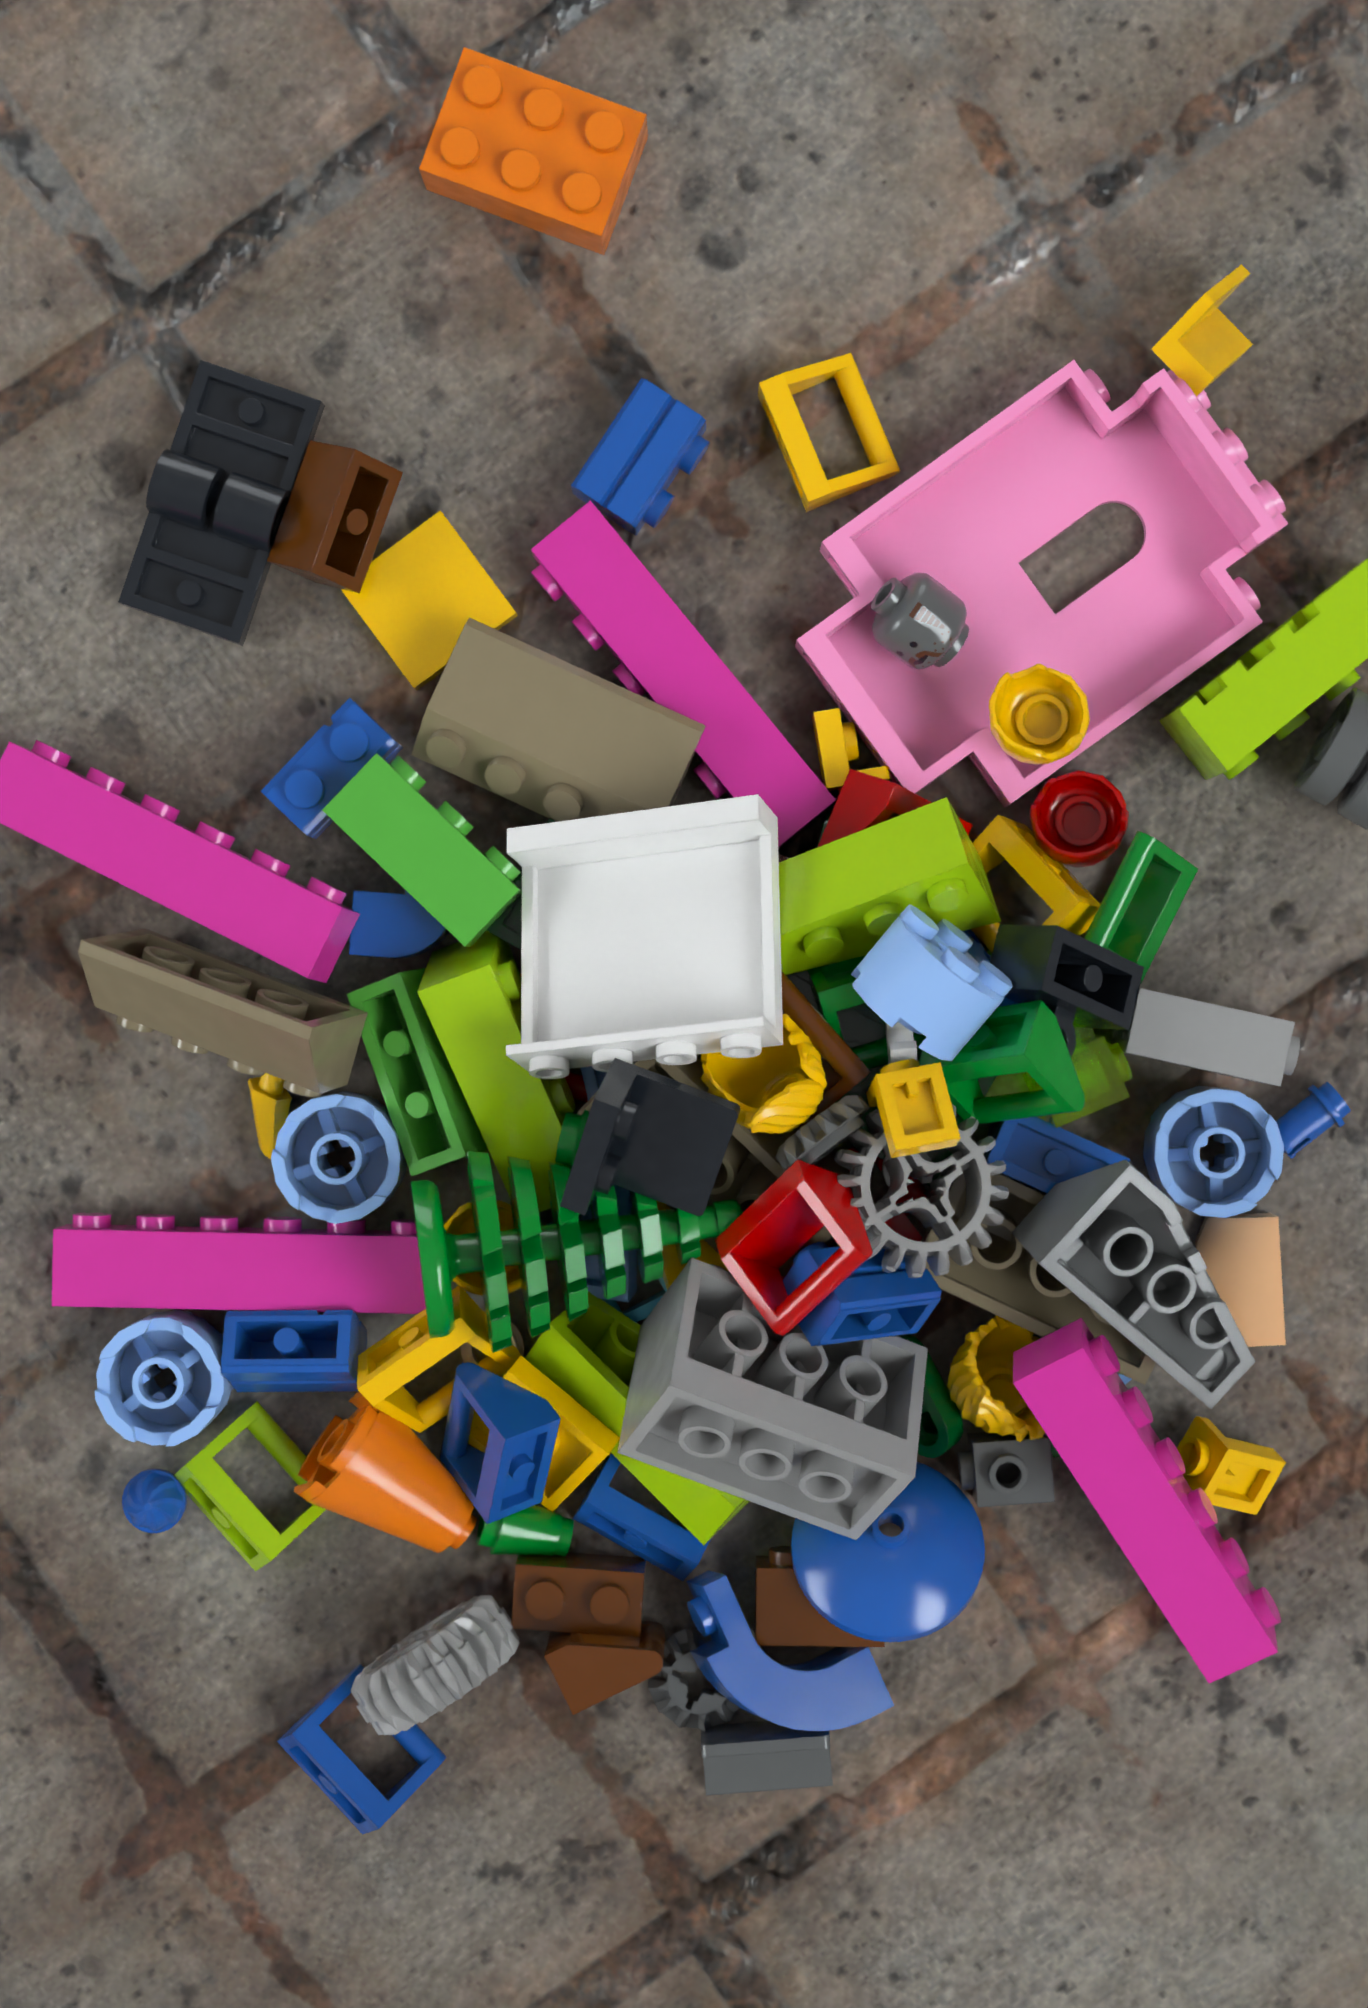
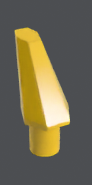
(270, 1109)

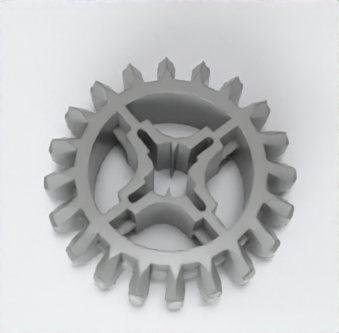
(966, 1159)
(435, 1665)

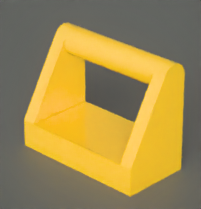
(795, 442)
(1051, 880)
(410, 1351)

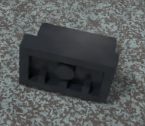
(651, 1141)

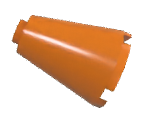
(386, 1479)

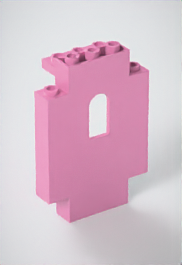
(999, 502)

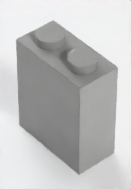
(1210, 1038)

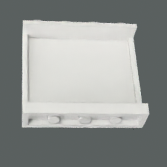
(649, 936)

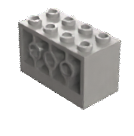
(767, 1413)

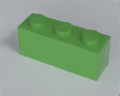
(425, 848)
(415, 1075)

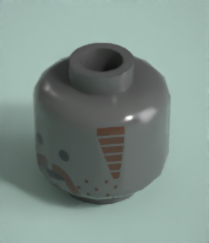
(919, 621)

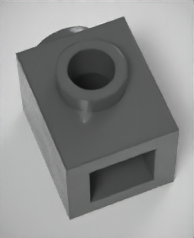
(1006, 1470)

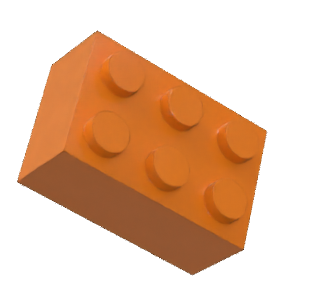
(534, 151)

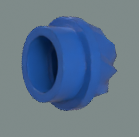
(154, 1500)

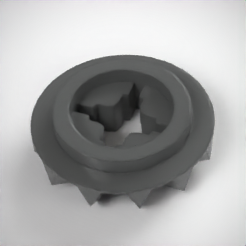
(823, 1132)
(671, 1690)

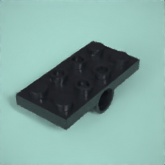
(219, 502)

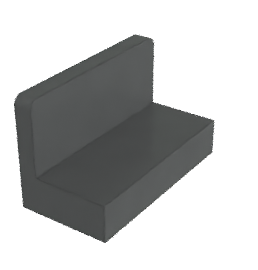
(764, 1758)

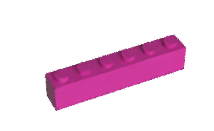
(675, 668)
(173, 864)
(236, 1266)
(1145, 1500)

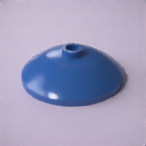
(899, 1583)

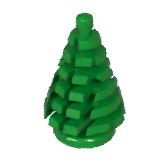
(530, 1245)

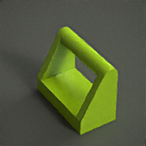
(226, 1503)

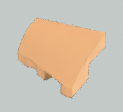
(1247, 1273)

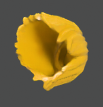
(774, 1088)
(983, 1380)

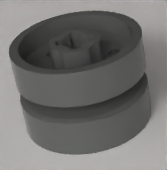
(1340, 761)

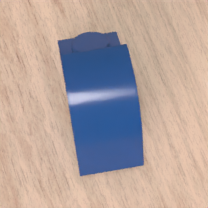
(392, 926)

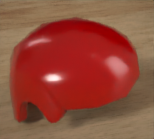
(1079, 818)

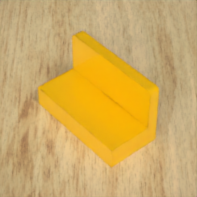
(1204, 339)

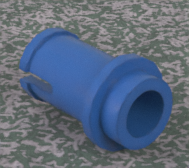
(1311, 1118)

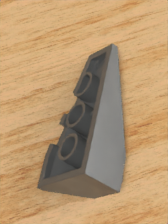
(1133, 1263)

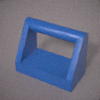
(1044, 1154)
(518, 1445)
(637, 1526)
(340, 1776)

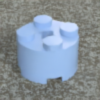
(930, 982)
(1238, 1176)
(328, 1191)
(130, 1394)

